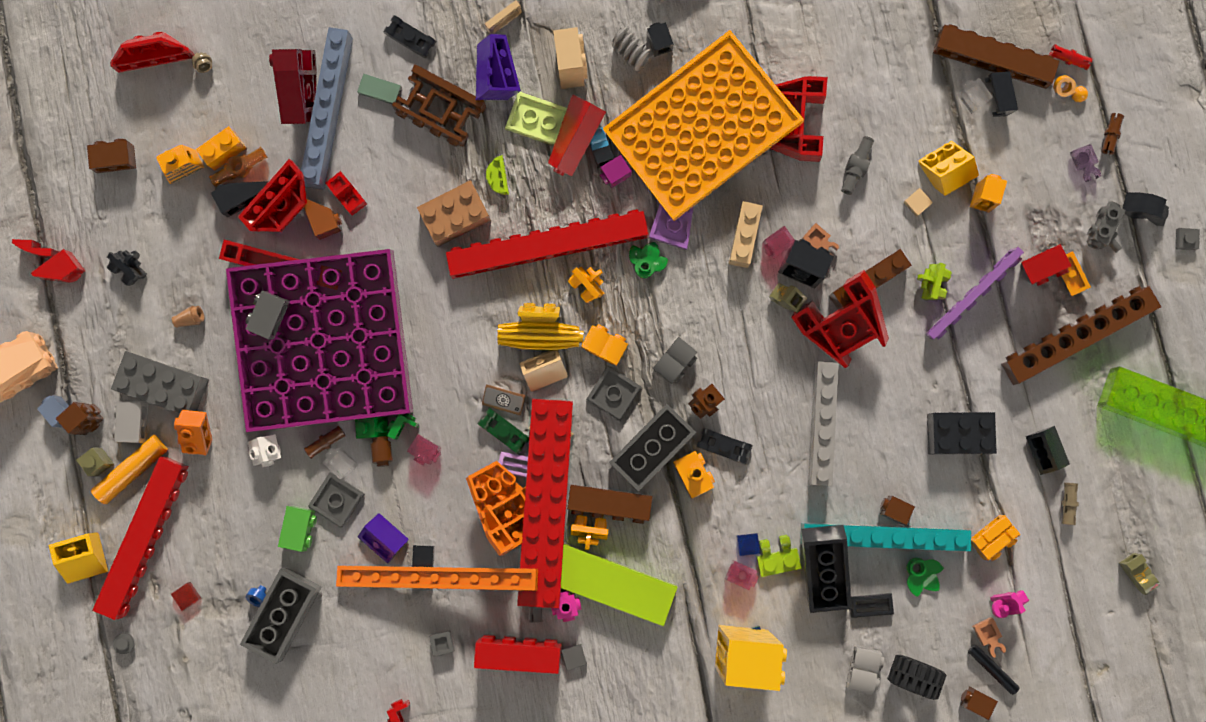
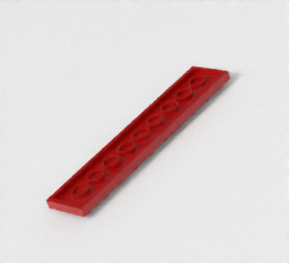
(546, 500)

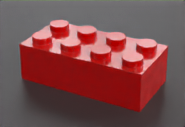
(518, 655)

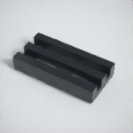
(855, 614)

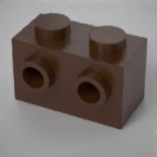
(111, 156)
(80, 418)

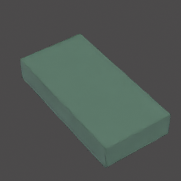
(379, 89)

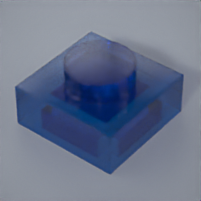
(748, 544)

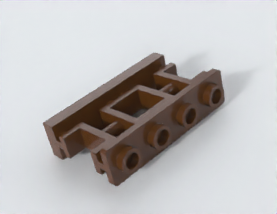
(446, 92)

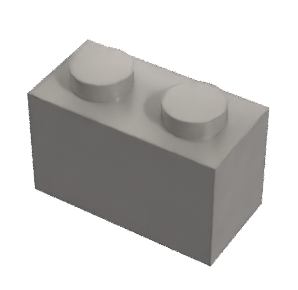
(130, 422)

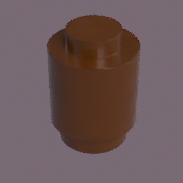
(381, 451)

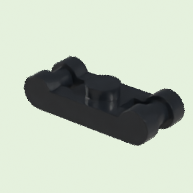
(409, 37)
(724, 446)

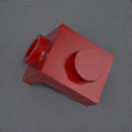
(394, 712)

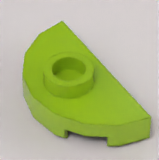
(497, 176)

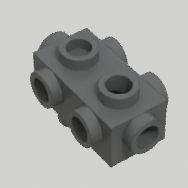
(1104, 230)

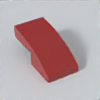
(346, 193)
(34, 247)

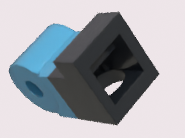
(600, 148)

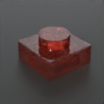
(186, 596)

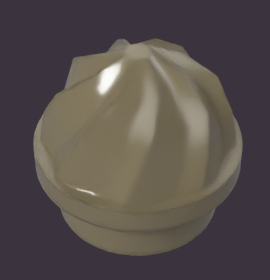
(202, 62)

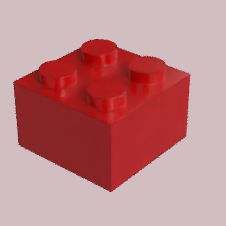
(1047, 264)

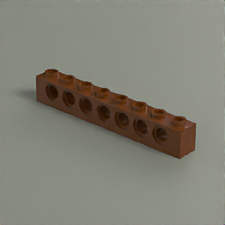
(1144, 302)

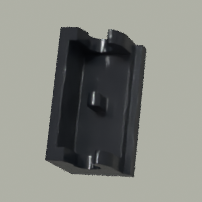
(1003, 93)

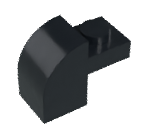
(1146, 206)

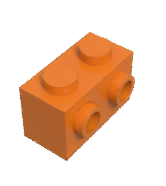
(193, 432)

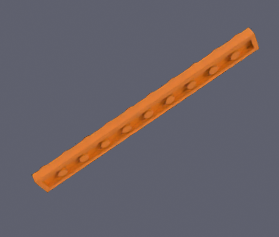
(437, 578)

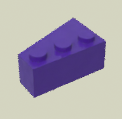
(495, 69)

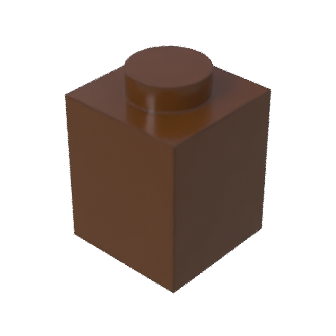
(896, 509)
(978, 702)

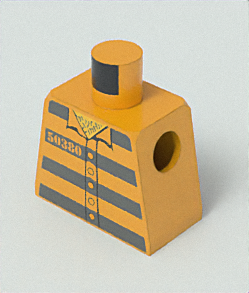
(179, 163)

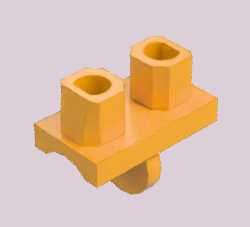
(589, 280)
(580, 529)

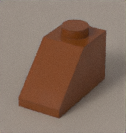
(322, 220)

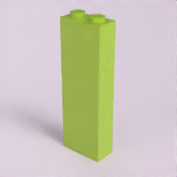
(616, 585)

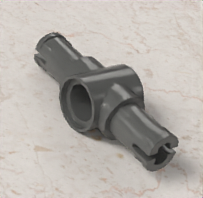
(857, 165)

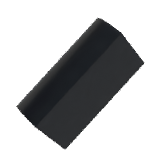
(1047, 450)

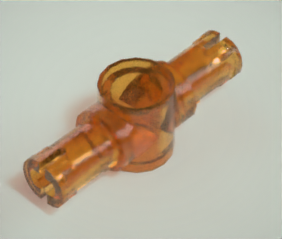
(229, 172)

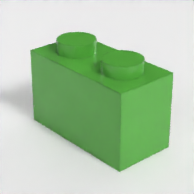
(297, 528)

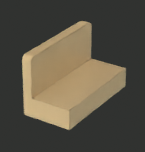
(543, 370)

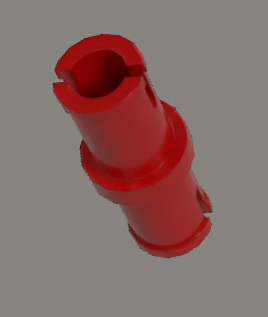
(1070, 57)

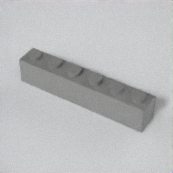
(823, 424)

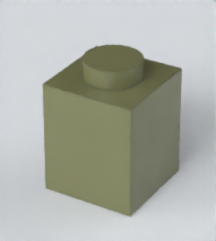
(94, 461)

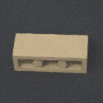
(745, 234)

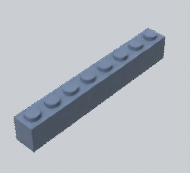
(326, 108)

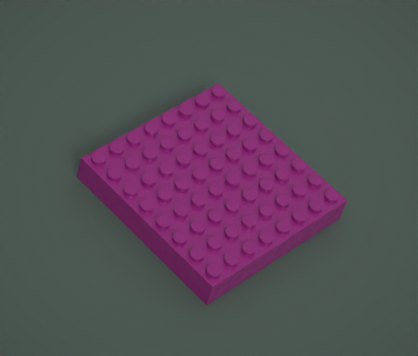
(335, 349)

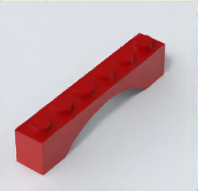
(249, 255)

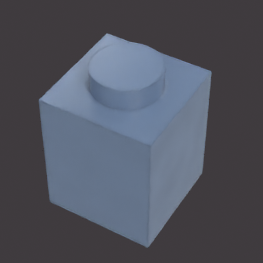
(51, 408)

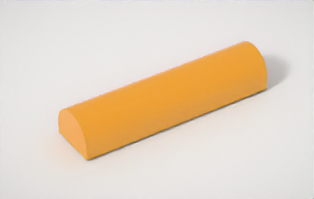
(129, 470)

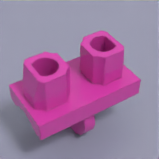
(1009, 603)

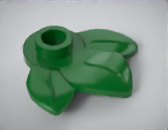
(648, 257)
(924, 577)

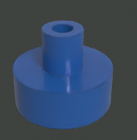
(256, 596)

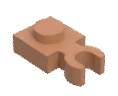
(819, 238)
(988, 634)

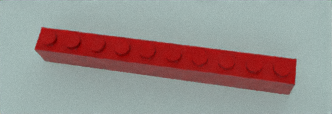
(547, 244)

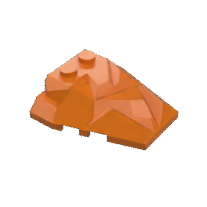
(499, 506)

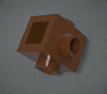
(705, 401)

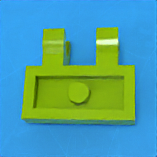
(779, 561)

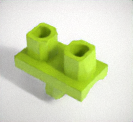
(932, 281)

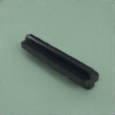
(993, 669)

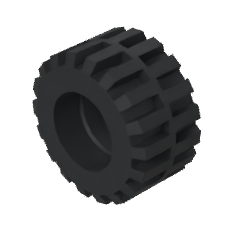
(917, 677)

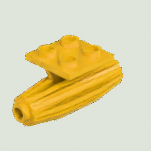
(539, 330)

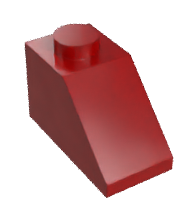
(60, 268)

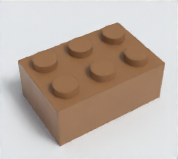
(453, 213)

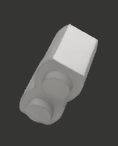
(864, 670)

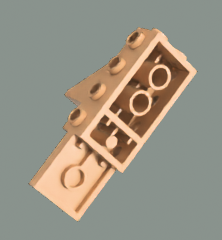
(23, 363)

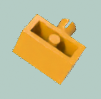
(694, 474)

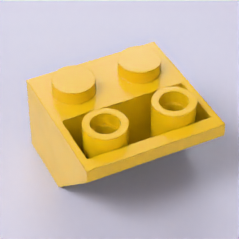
(949, 167)
(79, 557)

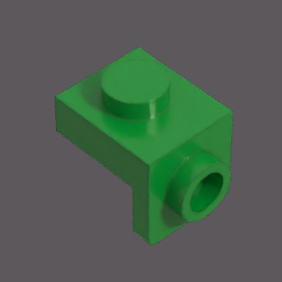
(371, 427)
(396, 427)

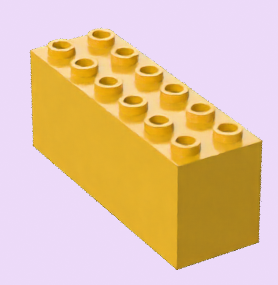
(750, 658)

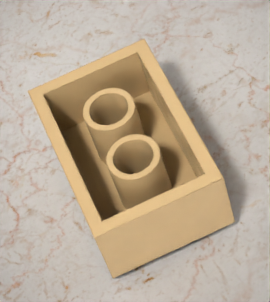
(570, 57)

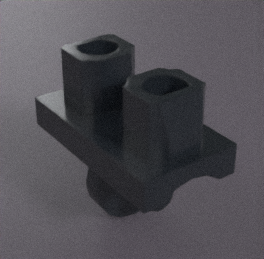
(128, 264)

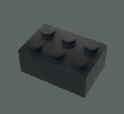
(806, 263)
(961, 433)

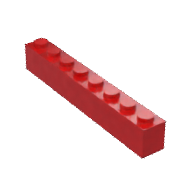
(140, 538)

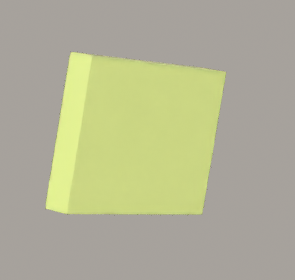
(536, 118)

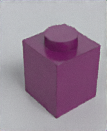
(615, 172)

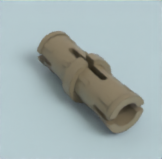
(1070, 503)

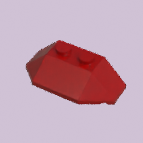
(149, 52)
(277, 201)

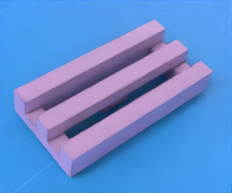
(502, 462)

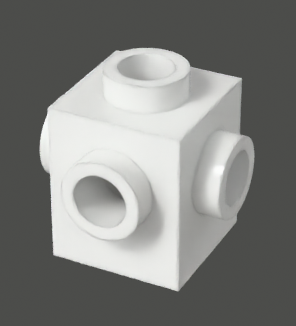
(264, 450)

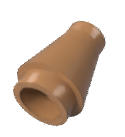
(189, 317)

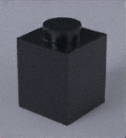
(659, 39)

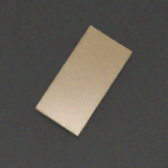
(503, 17)

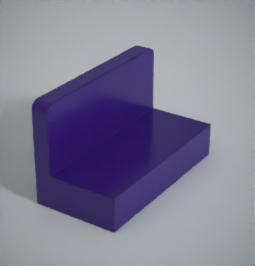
(382, 537)

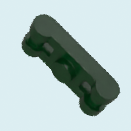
(504, 431)

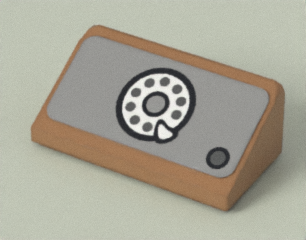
(503, 399)

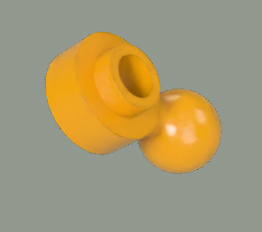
(1078, 93)

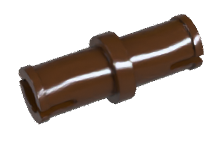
(1112, 134)
(324, 442)

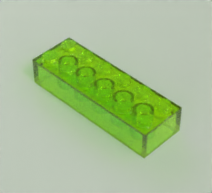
(1155, 404)

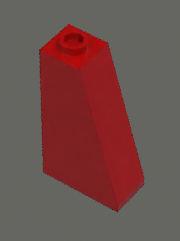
(575, 135)

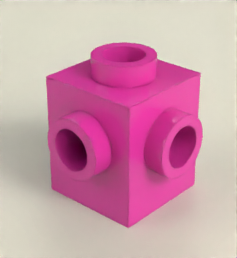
(572, 601)

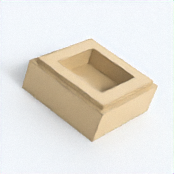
(918, 202)

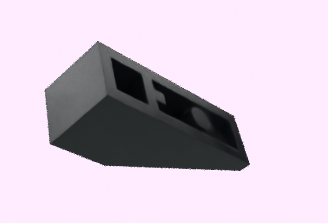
(236, 196)

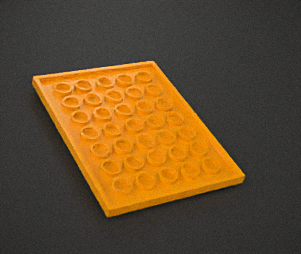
(703, 125)

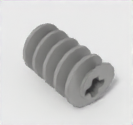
(630, 49)

